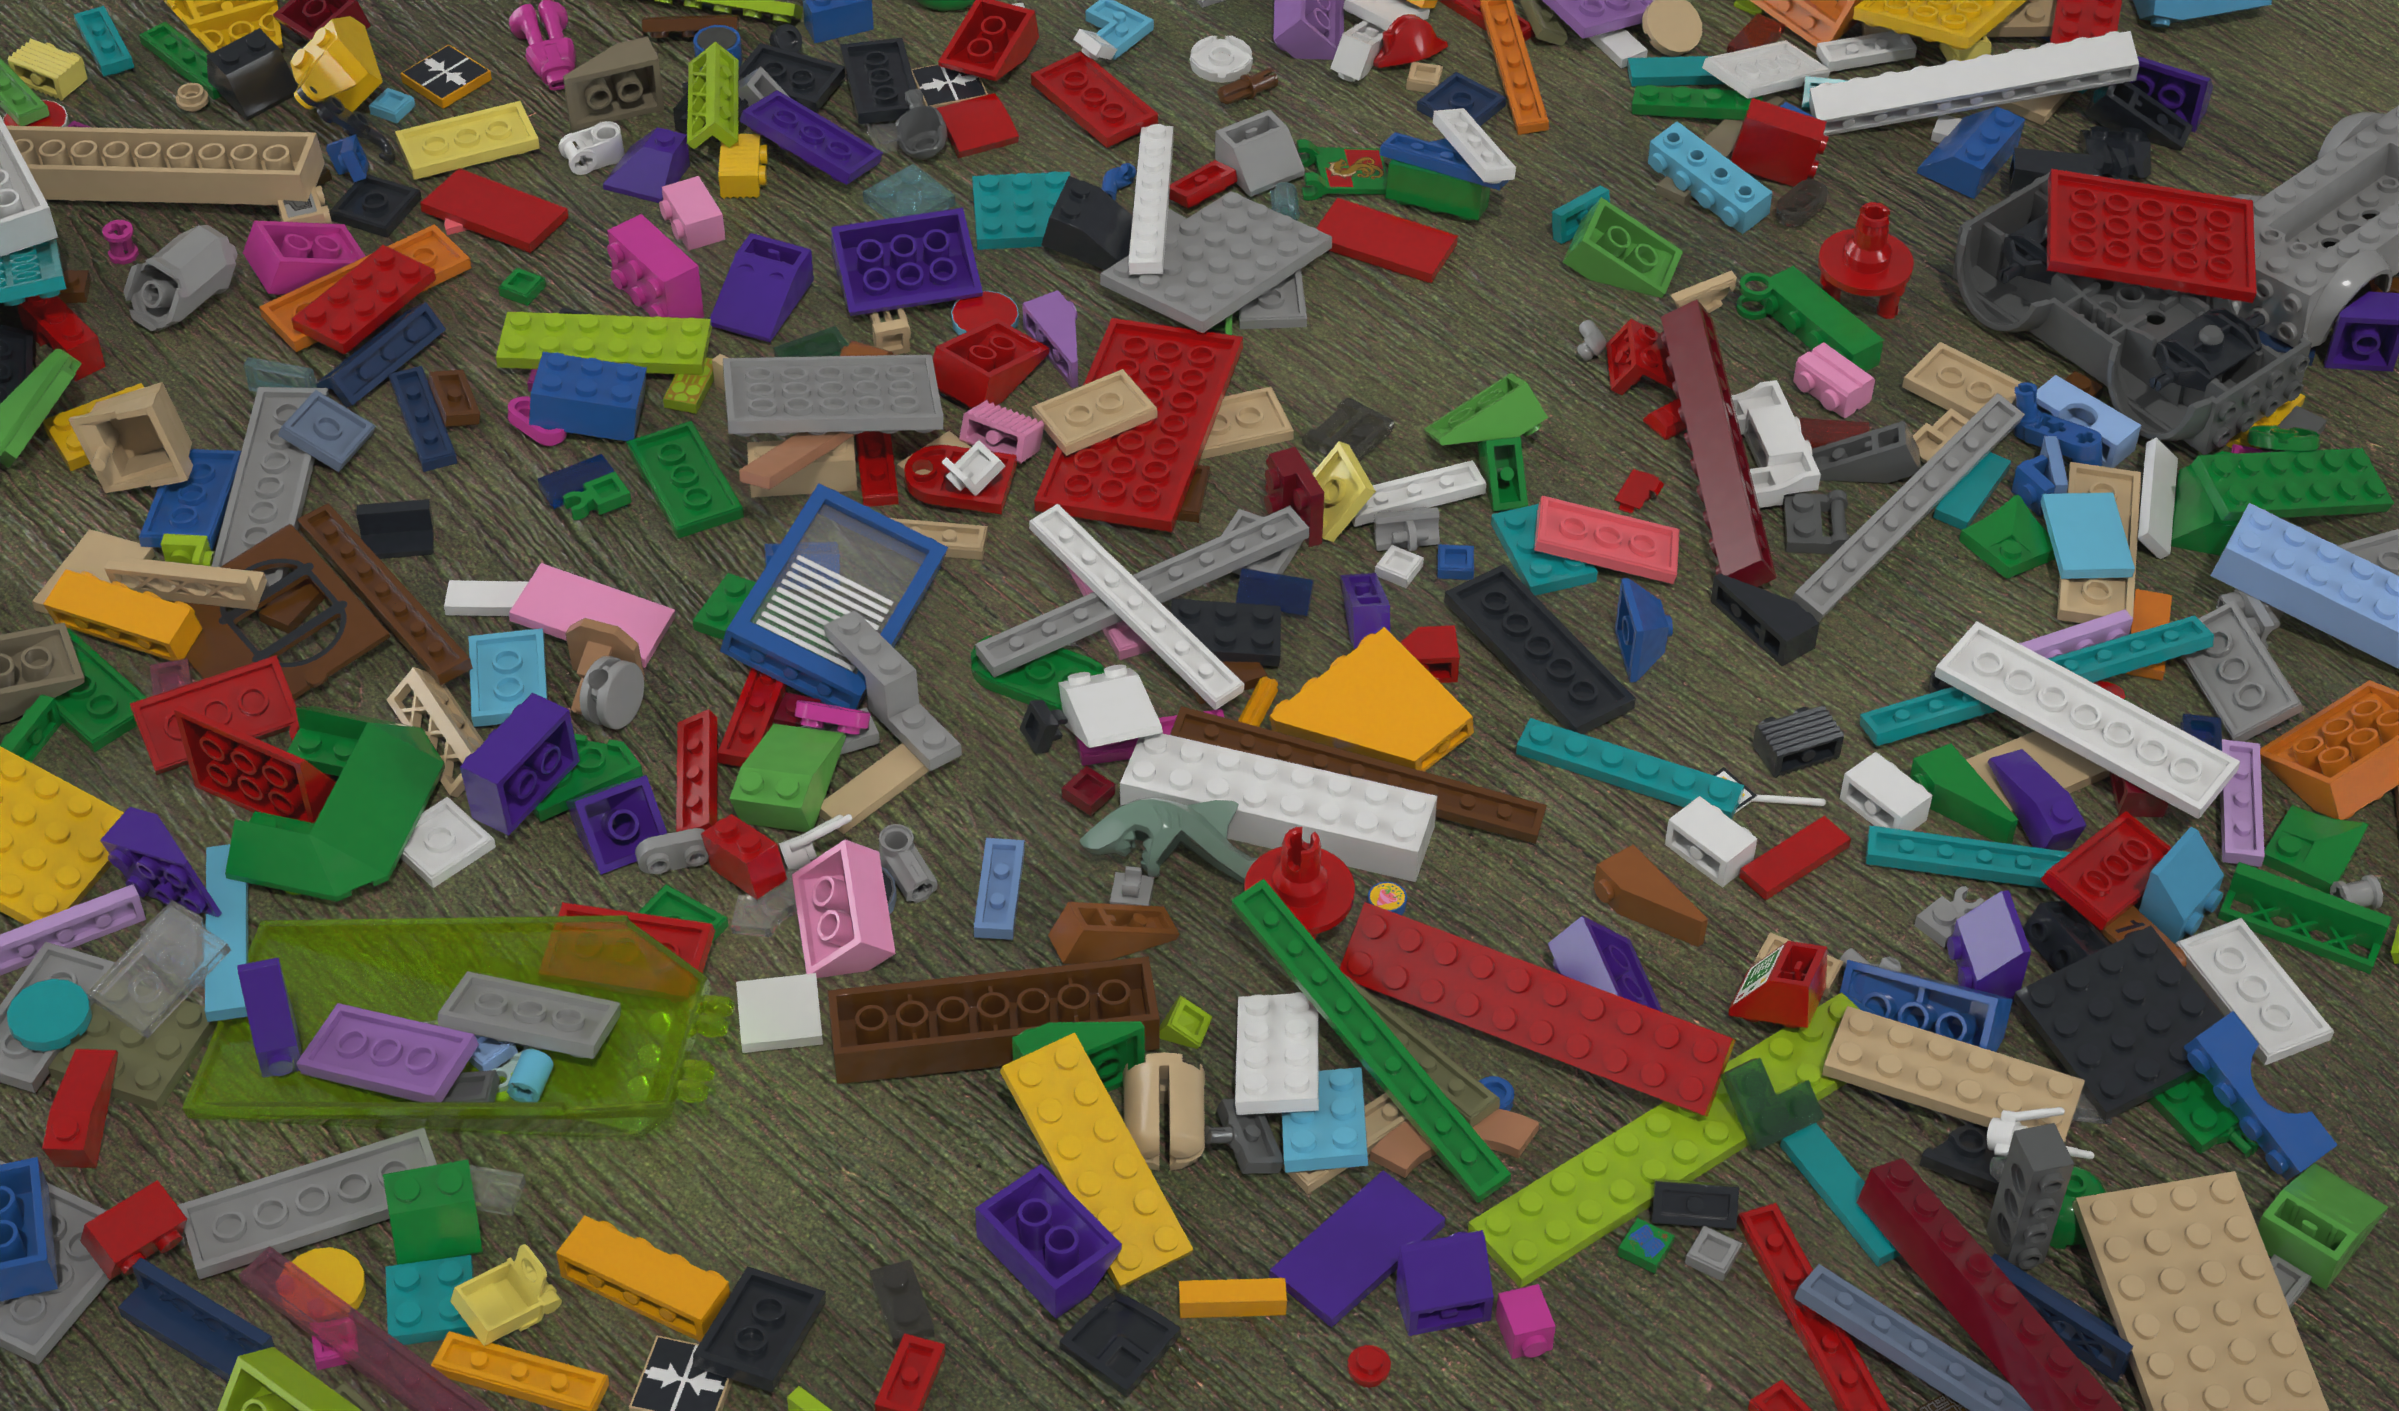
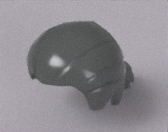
(921, 129)

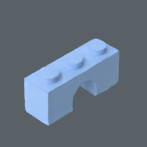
(2074, 405)

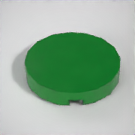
(2283, 439)

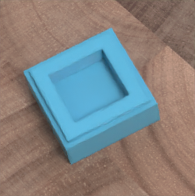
(392, 105)

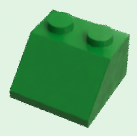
(433, 1212)

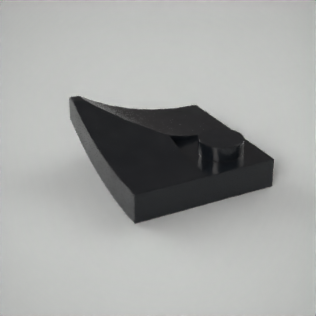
(1120, 1341)

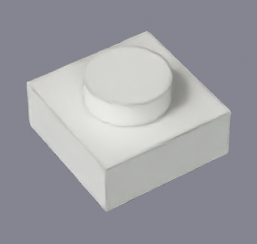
(1094, 45)

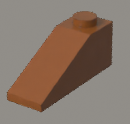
(1647, 896)
(1109, 931)

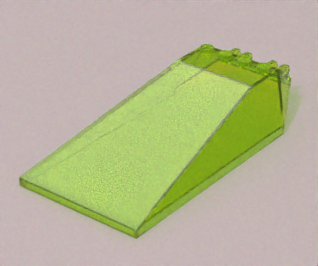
(410, 973)

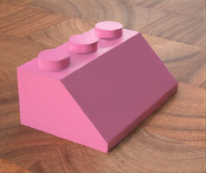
(843, 911)

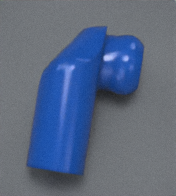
(1118, 178)

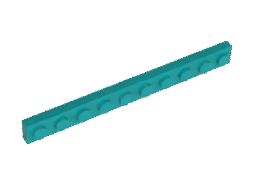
(2092, 663)

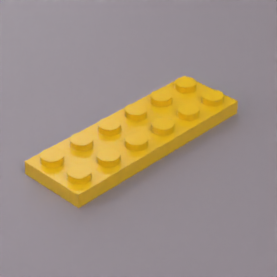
(1096, 1156)

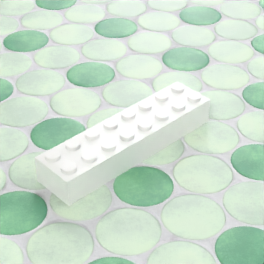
(1355, 818)

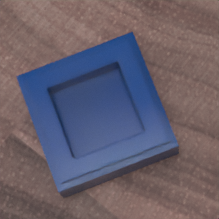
(1455, 562)

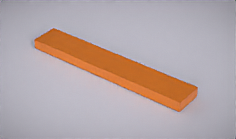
(1514, 66)

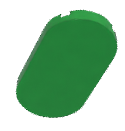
(1036, 678)

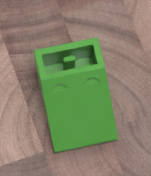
(2319, 1223)

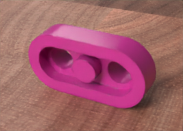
(519, 417)
(848, 719)

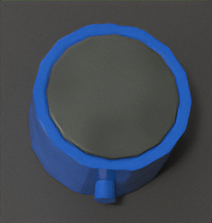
(723, 35)

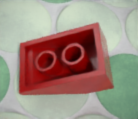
(991, 40)
(986, 363)

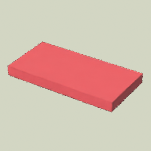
(1607, 539)

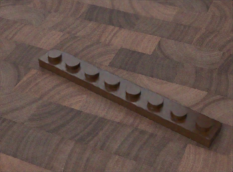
(385, 594)

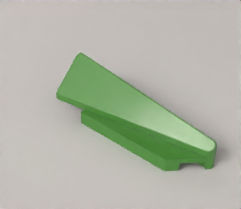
(32, 401)

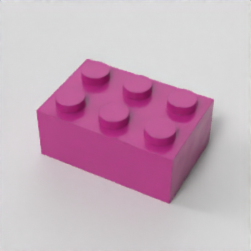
(654, 270)

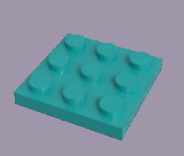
(1014, 208)

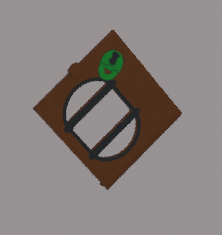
(225, 648)

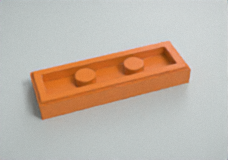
(2150, 611)

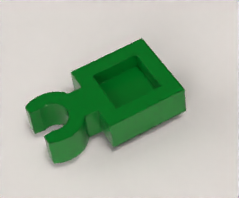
(599, 494)

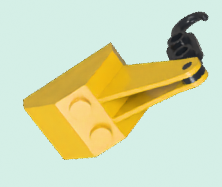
(337, 75)

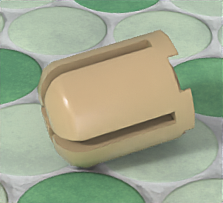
(1172, 1082)

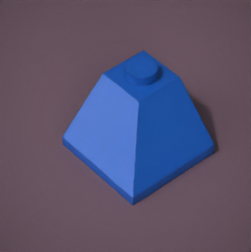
(1640, 628)

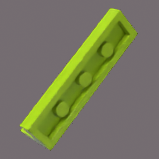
(713, 97)

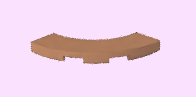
(1406, 1149)

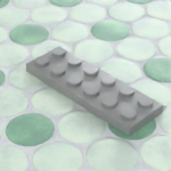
(298, 1204)

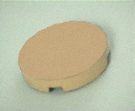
(1672, 26)

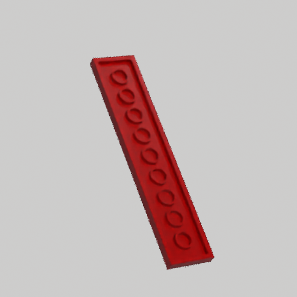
(1537, 1009)

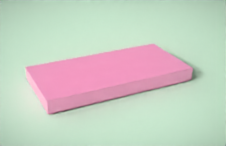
(560, 599)

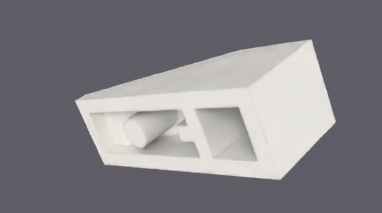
(1357, 51)

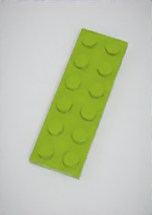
(656, 342)

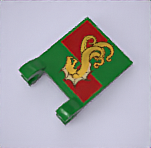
(1342, 170)

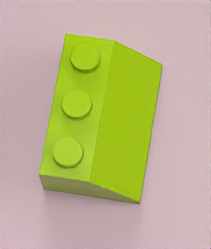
(276, 1383)

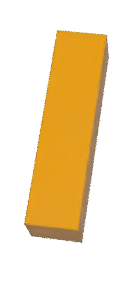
(1232, 1298)

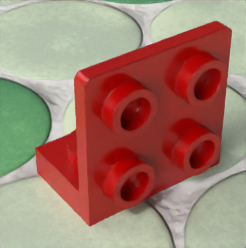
(1634, 353)

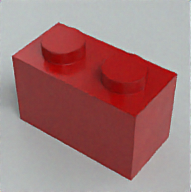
(744, 856)
(134, 1230)

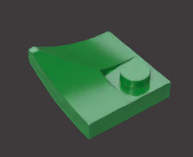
(2009, 539)
(2313, 847)

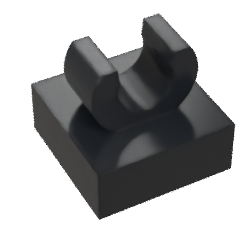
(1041, 726)

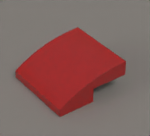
(978, 125)

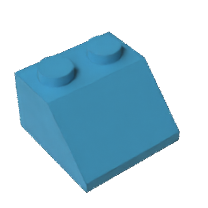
(2183, 887)

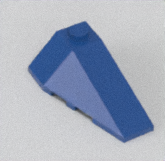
(1928, 1004)

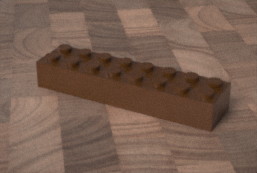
(972, 1018)

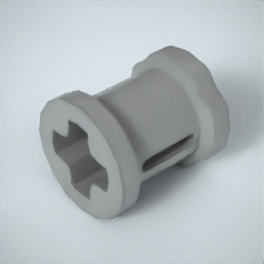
(2364, 892)

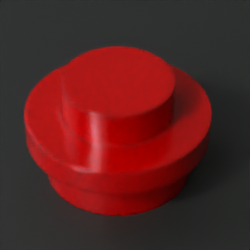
(1369, 1365)

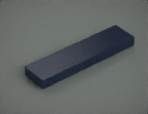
(422, 419)

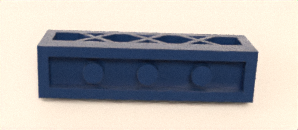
(383, 354)
(190, 1321)
(2080, 1330)

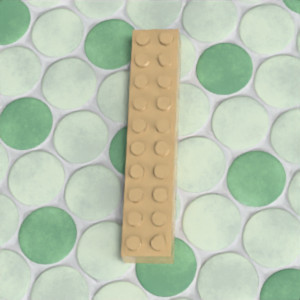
(170, 164)

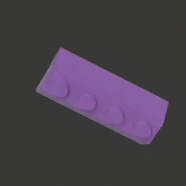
(1308, 27)

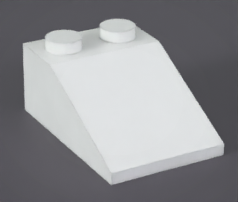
(1108, 706)

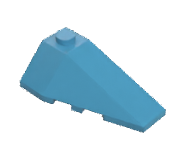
(2165, 12)

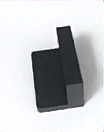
(397, 528)

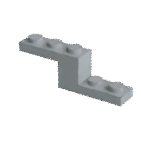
(892, 690)

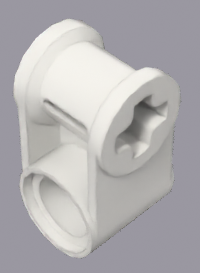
(596, 147)

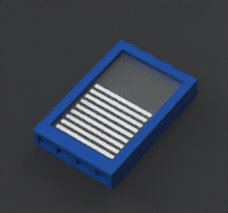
(828, 565)

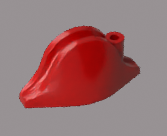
(1408, 41)

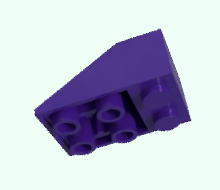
(762, 287)
(154, 862)

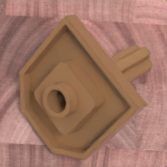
(592, 640)

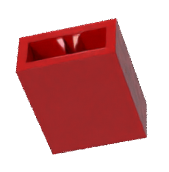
(1779, 143)

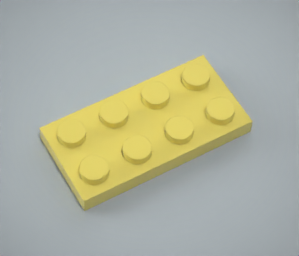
(467, 140)

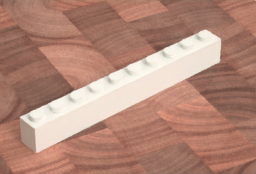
(1975, 83)

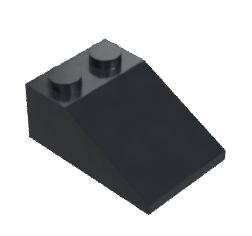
(1088, 225)

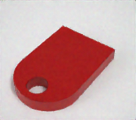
(938, 490)

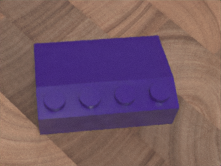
(905, 261)

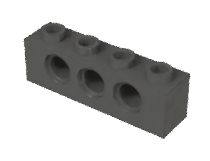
(2030, 1195)

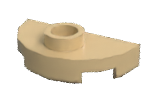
(1707, 292)

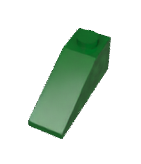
(1963, 794)

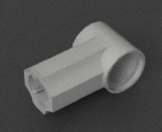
(905, 863)

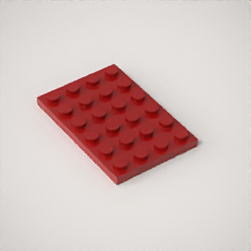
(2151, 235)

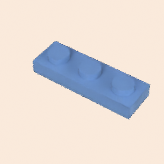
(999, 889)

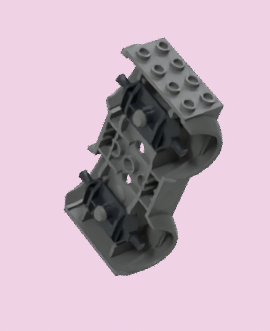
(2183, 377)

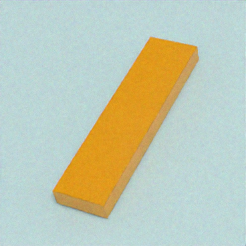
(520, 1374)

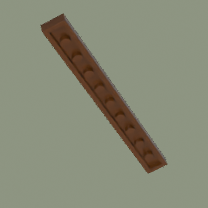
(1455, 799)

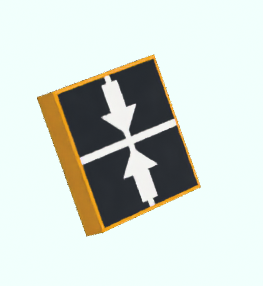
(446, 76)

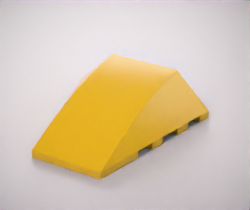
(225, 21)

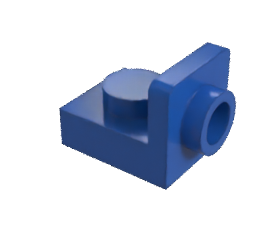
(349, 157)

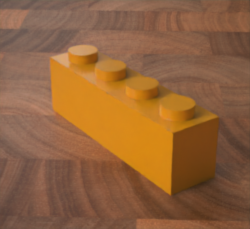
(123, 615)
(642, 1277)

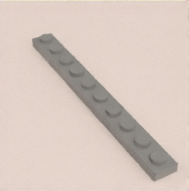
(1907, 507)
(1162, 580)

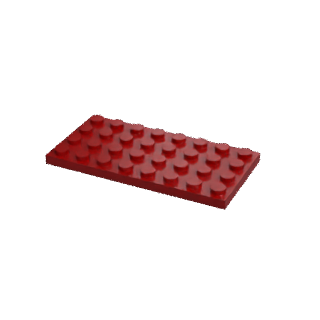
(1148, 469)

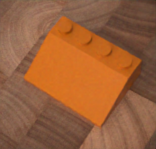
(2342, 752)

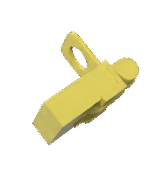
(506, 1297)

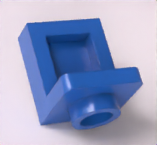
(2031, 482)

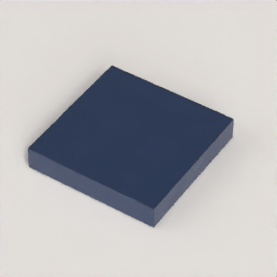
(1459, 93)

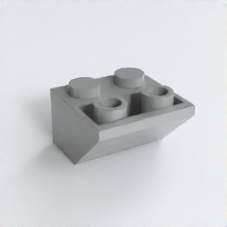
(1259, 152)

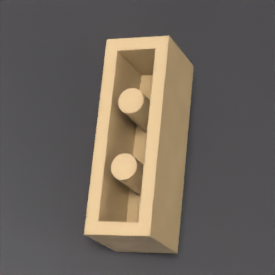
(832, 470)

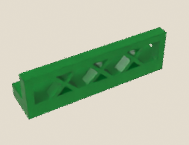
(2306, 911)

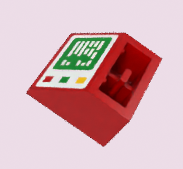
(1783, 986)

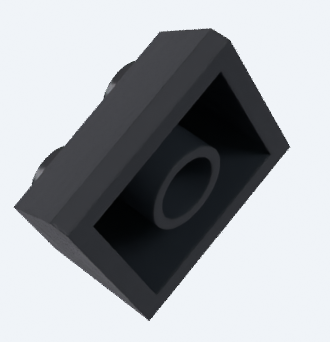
(251, 74)

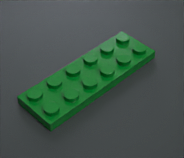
(2293, 483)

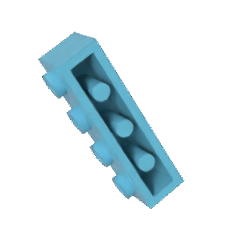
(1709, 177)

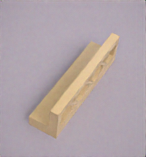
(190, 582)
(445, 721)

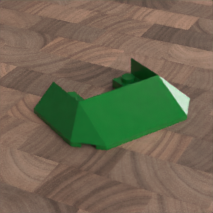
(367, 820)

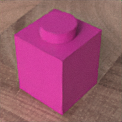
(1525, 1322)

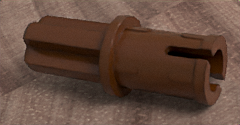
(1248, 86)

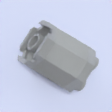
(180, 277)

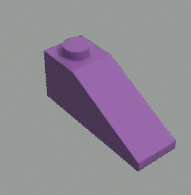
(1052, 323)

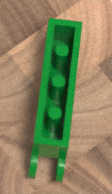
(1811, 315)

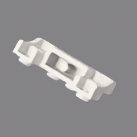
(1776, 444)

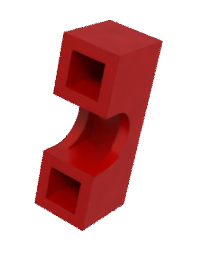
(58, 325)

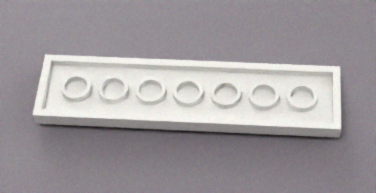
(2088, 719)

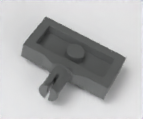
(1248, 1137)

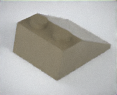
(615, 85)
(33, 665)

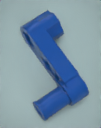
(2075, 441)

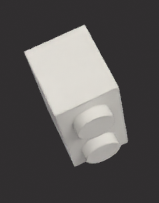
(1885, 794)
(1710, 841)

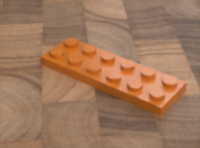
(426, 246)

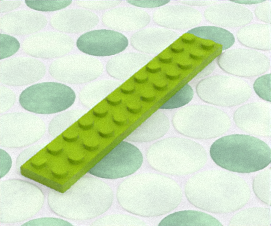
(1617, 1175)

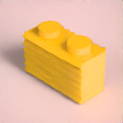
(742, 167)

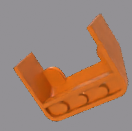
(1813, 19)

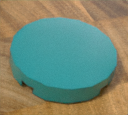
(49, 1014)

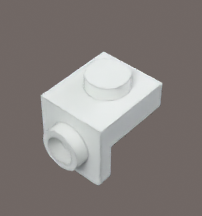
(974, 468)

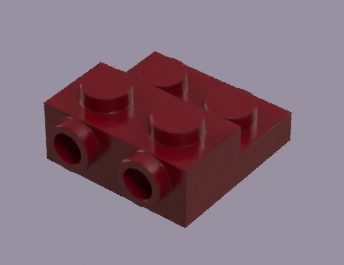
(1294, 485)

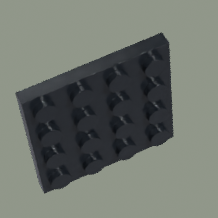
(2121, 1020)

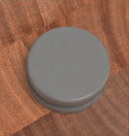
(611, 692)

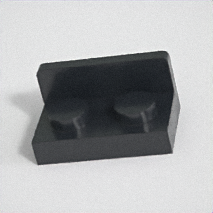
(2062, 934)

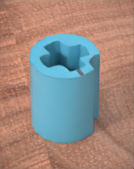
(530, 1076)

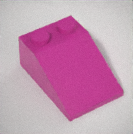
(298, 252)

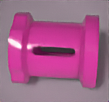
(120, 242)

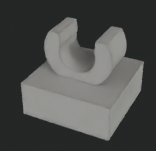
(1132, 887)

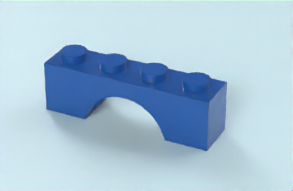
(2287, 1139)

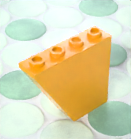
(1377, 706)

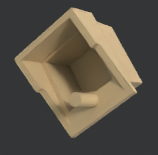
(135, 440)

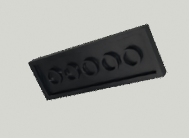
(1539, 650)

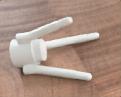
(800, 850)
(2002, 1129)

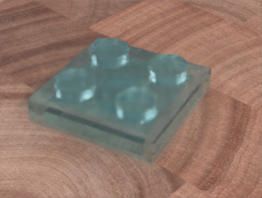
(908, 194)

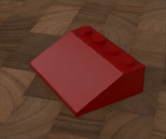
(251, 770)

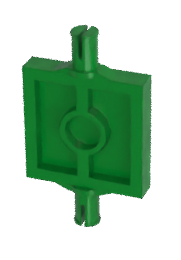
(2201, 1117)

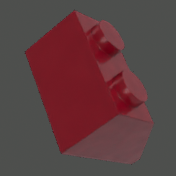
(310, 15)

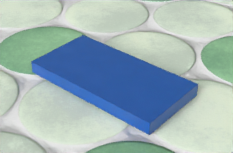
(195, 504)

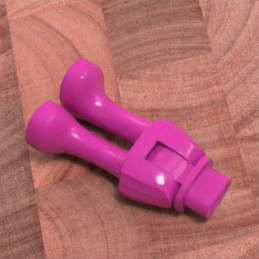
(551, 57)

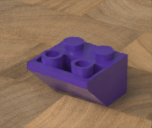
(1444, 1283)

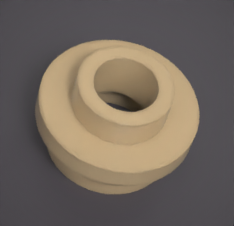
(192, 97)

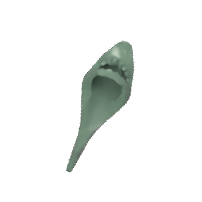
(1165, 826)

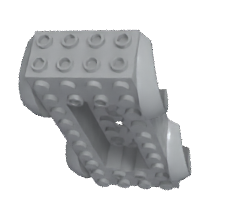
(2296, 277)

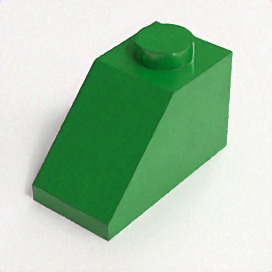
(1503, 472)

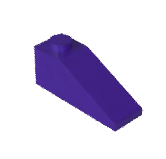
(1364, 605)
(2038, 801)
(270, 1017)

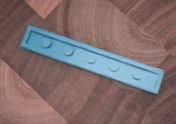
(222, 985)

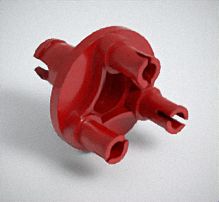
(1867, 261)
(1307, 880)

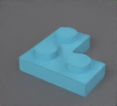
(1119, 24)

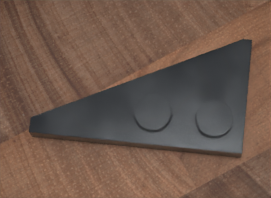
(1964, 1157)

